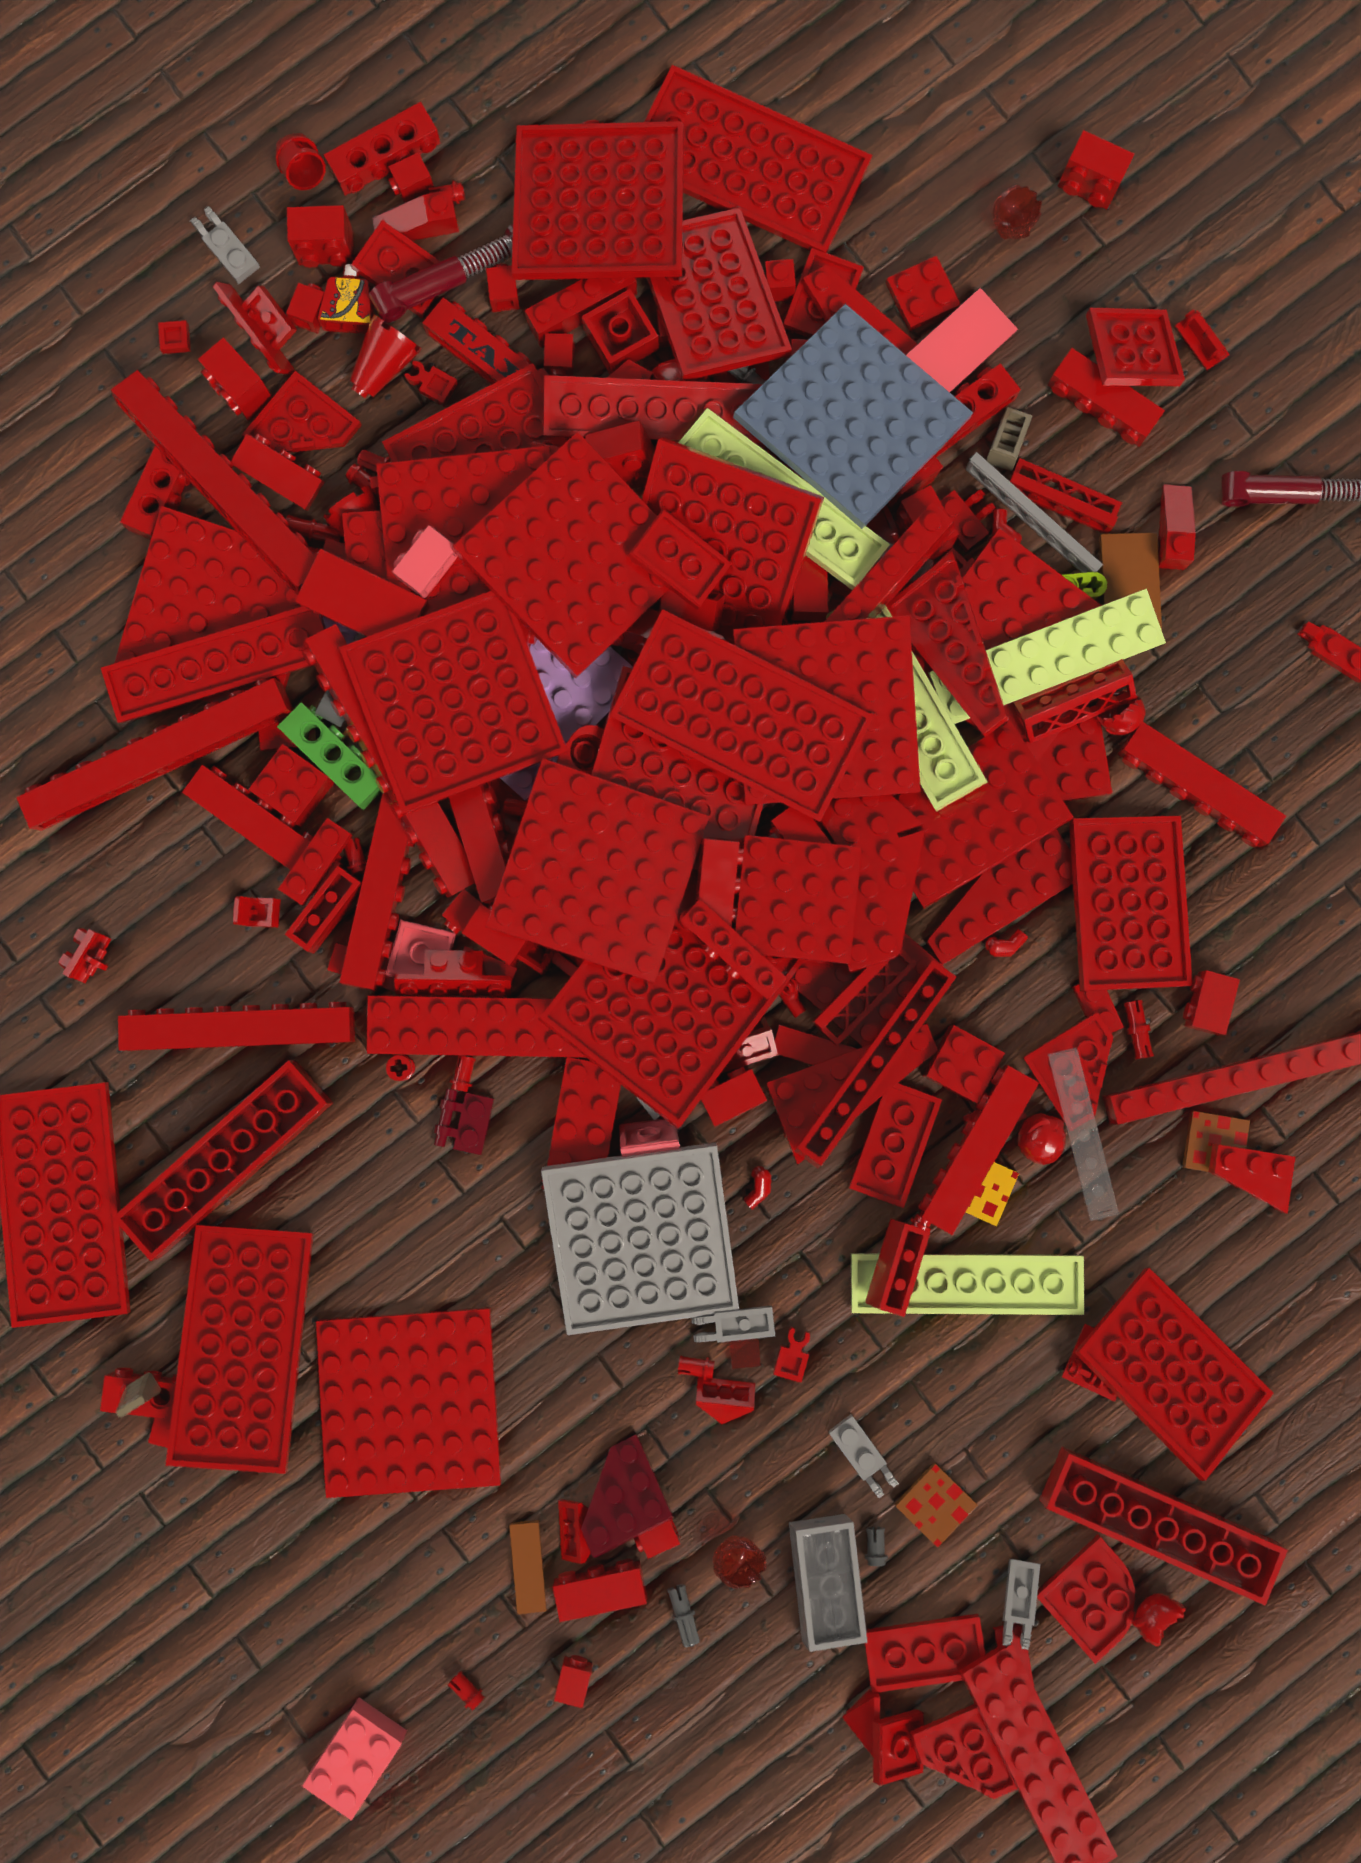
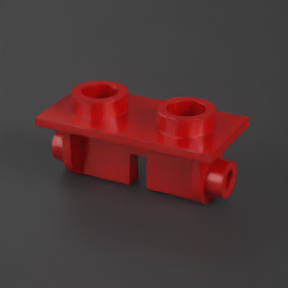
(1201, 339)

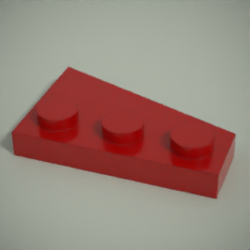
(1256, 1172)

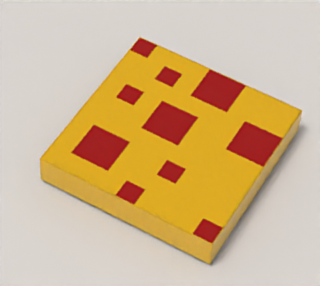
(993, 1194)

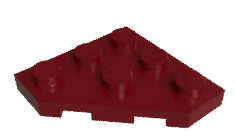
(625, 1499)

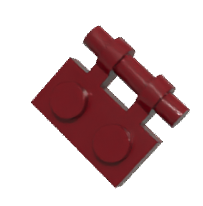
(472, 1124)

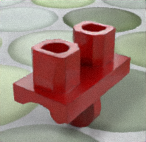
(87, 956)

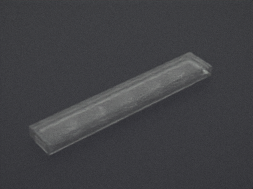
(1083, 1134)

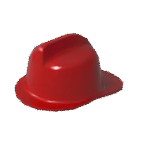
(582, 748)

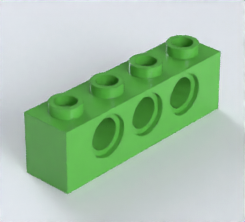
(297, 727)

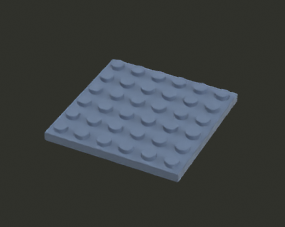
(853, 415)

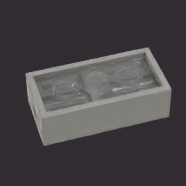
(827, 1582)

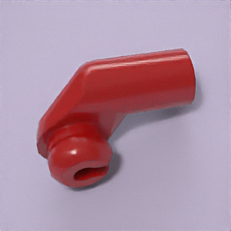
(1008, 947)

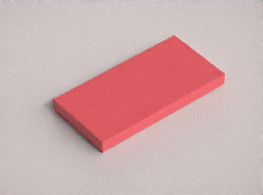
(963, 341)

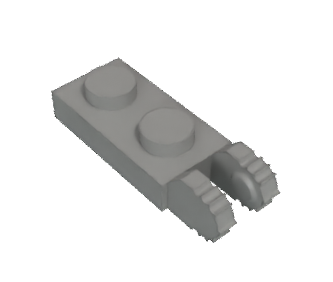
(226, 247)
(737, 1325)
(861, 1453)
(1020, 1600)

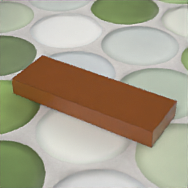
(528, 1567)

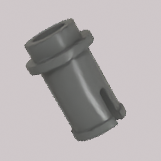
(876, 1547)

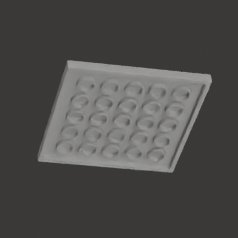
(640, 1238)

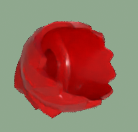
(1123, 718)
(1042, 1138)
(1156, 1615)

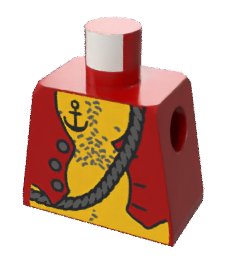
(346, 304)

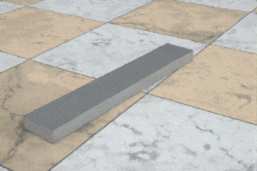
(1032, 515)

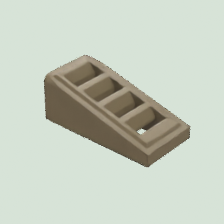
(1003, 455)
(137, 1394)

